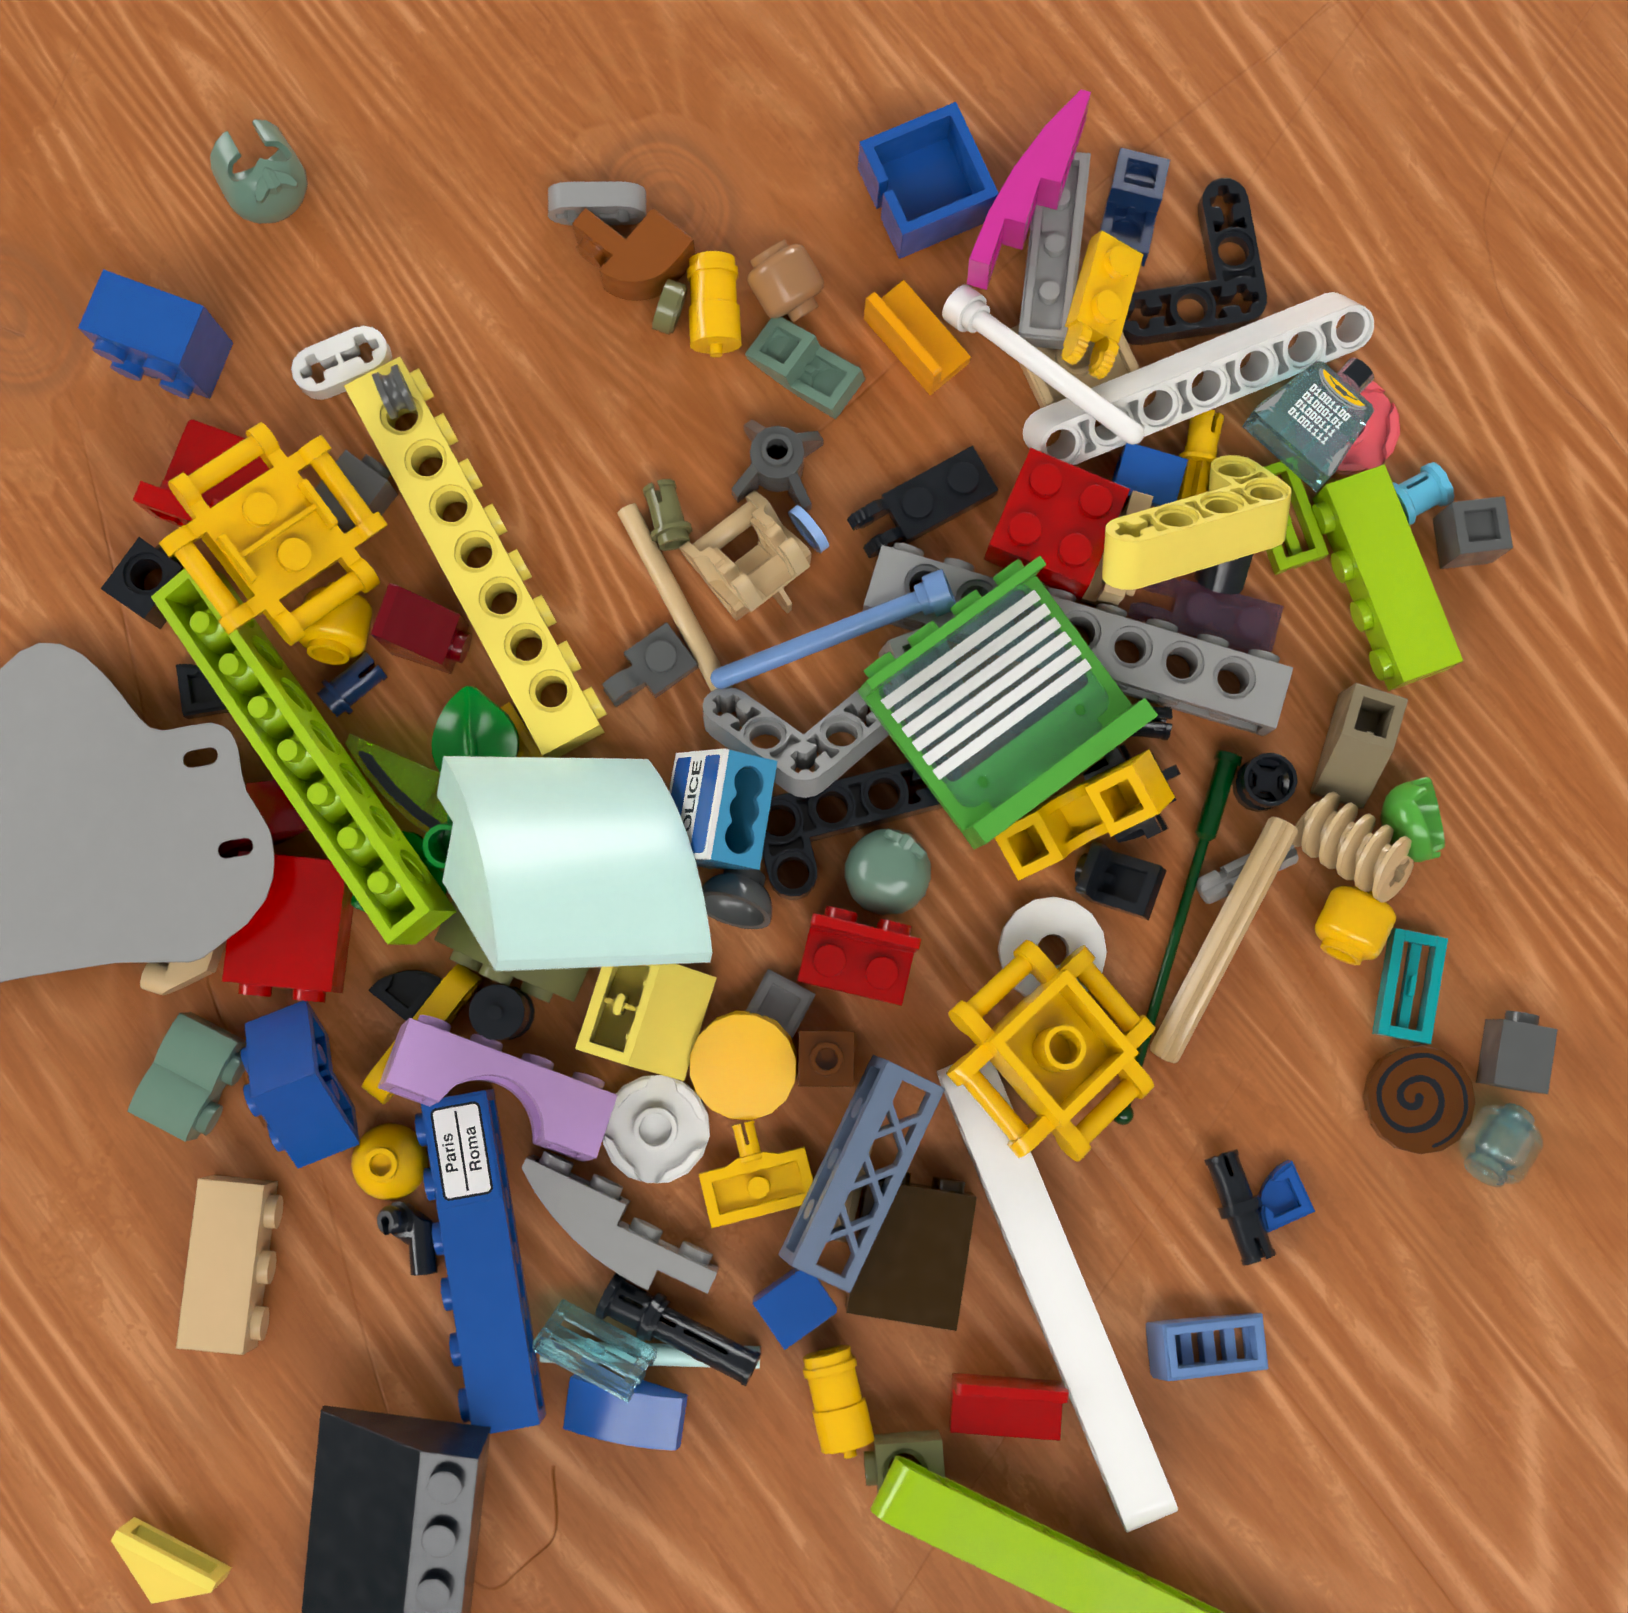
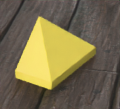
(166, 1565)

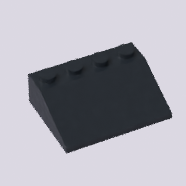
(394, 1514)

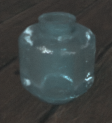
(1501, 1144)

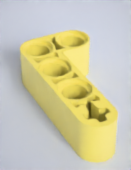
(1234, 519)

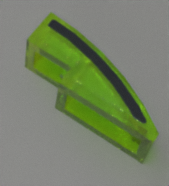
(402, 782)

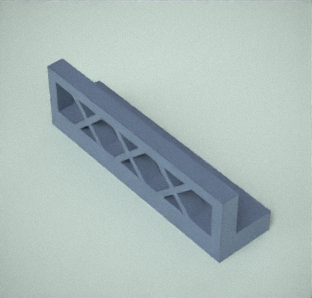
(842, 1165)

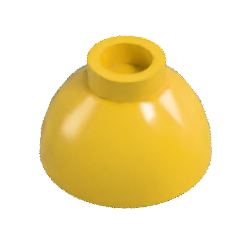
(389, 1162)

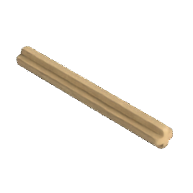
(1223, 939)

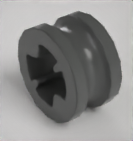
(394, 391)

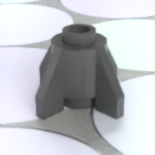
(781, 473)

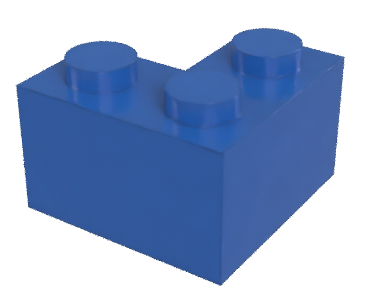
(296, 1085)

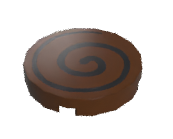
(1419, 1099)

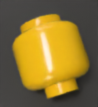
(339, 633)
(1354, 925)

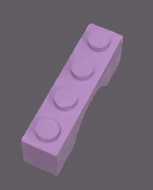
(563, 1111)

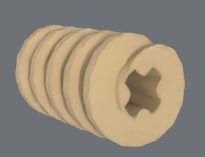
(1354, 848)

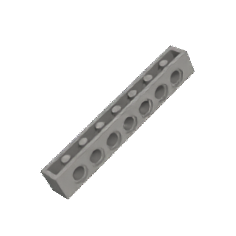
(1259, 672)

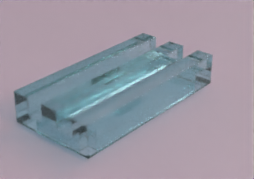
(586, 1368)

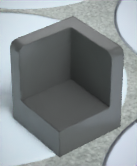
(1472, 532)

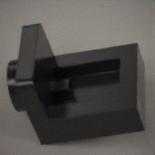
(1118, 881)

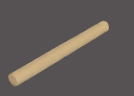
(670, 591)

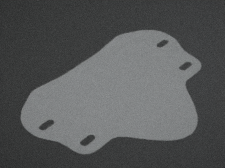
(110, 830)

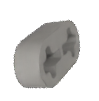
(610, 201)

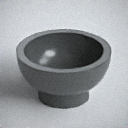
(738, 899)

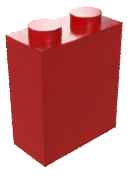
(296, 934)

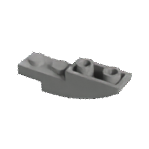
(593, 1217)

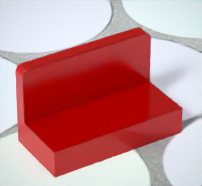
(1007, 1406)

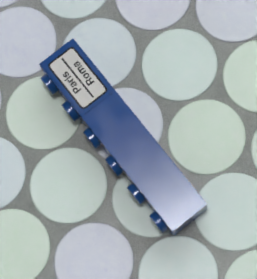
(481, 1262)

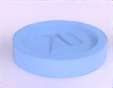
(808, 529)

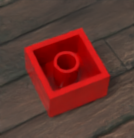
(1058, 516)

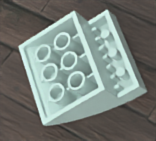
(571, 863)

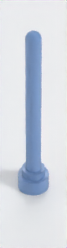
(929, 596)

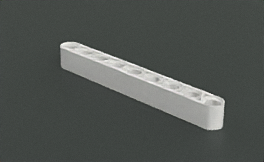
(1064, 1311)

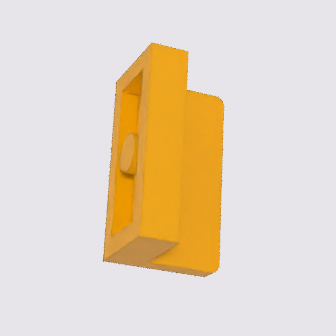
(915, 336)

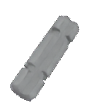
(1216, 884)

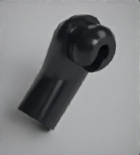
(414, 1230)

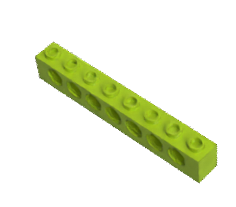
(309, 765)

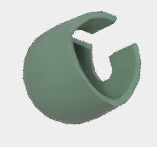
(267, 190)
(887, 872)

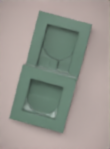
(805, 367)

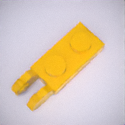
(1101, 302)

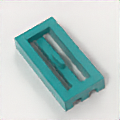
(1430, 991)

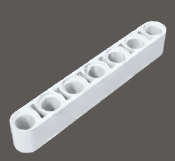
(1222, 377)

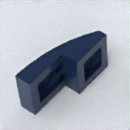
(1135, 199)

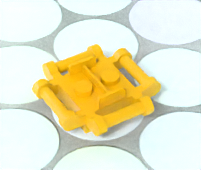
(273, 534)
(1053, 1050)

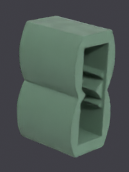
(189, 1077)

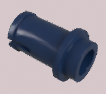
(348, 687)

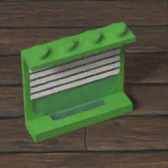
(1000, 704)

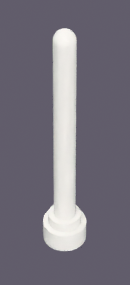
(968, 312)

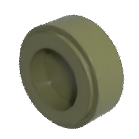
(669, 306)

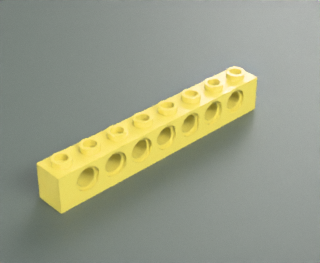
(552, 728)

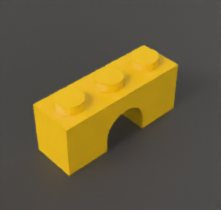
(1084, 812)

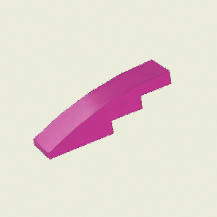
(1033, 181)

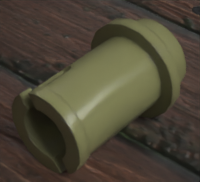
(666, 514)

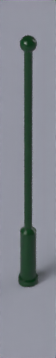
(1206, 831)

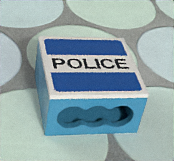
(724, 805)

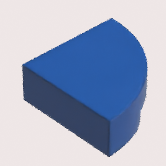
(1283, 1197)

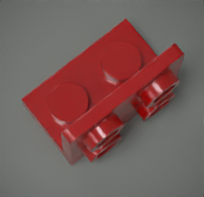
(196, 448)
(858, 956)

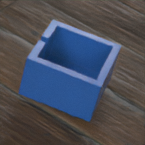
(927, 179)
(155, 336)

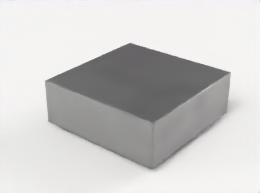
(781, 1001)

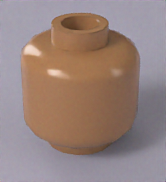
(785, 281)

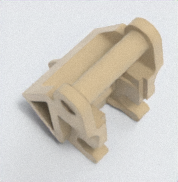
(760, 571)

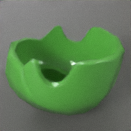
(1416, 814)

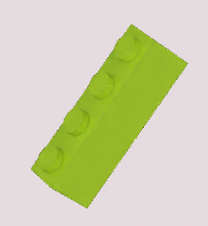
(1385, 578)

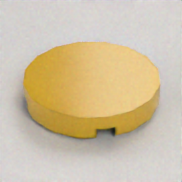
(743, 1065)

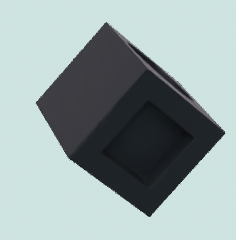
(128, 578)

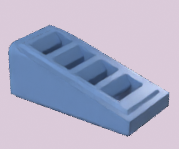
(1172, 1351)

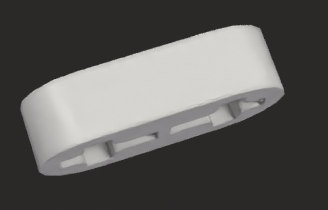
(340, 360)

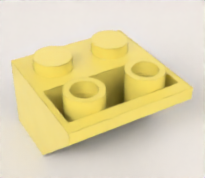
(647, 1016)

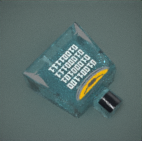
(1314, 419)

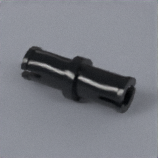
(1240, 1207)

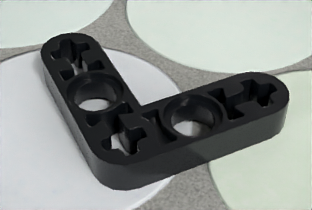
(1224, 279)

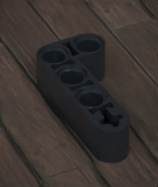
(859, 815)

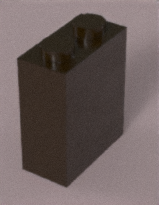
(917, 1256)

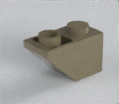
(1358, 743)

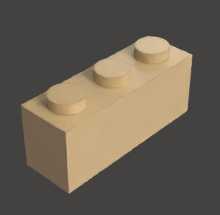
(229, 1265)

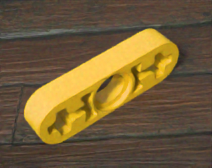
(444, 1004)

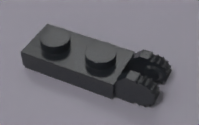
(928, 500)

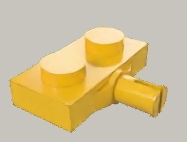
(755, 1181)

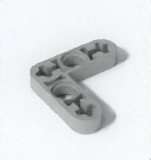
(794, 747)

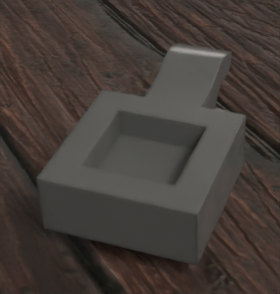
(655, 663)

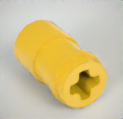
(714, 306)
(838, 1404)

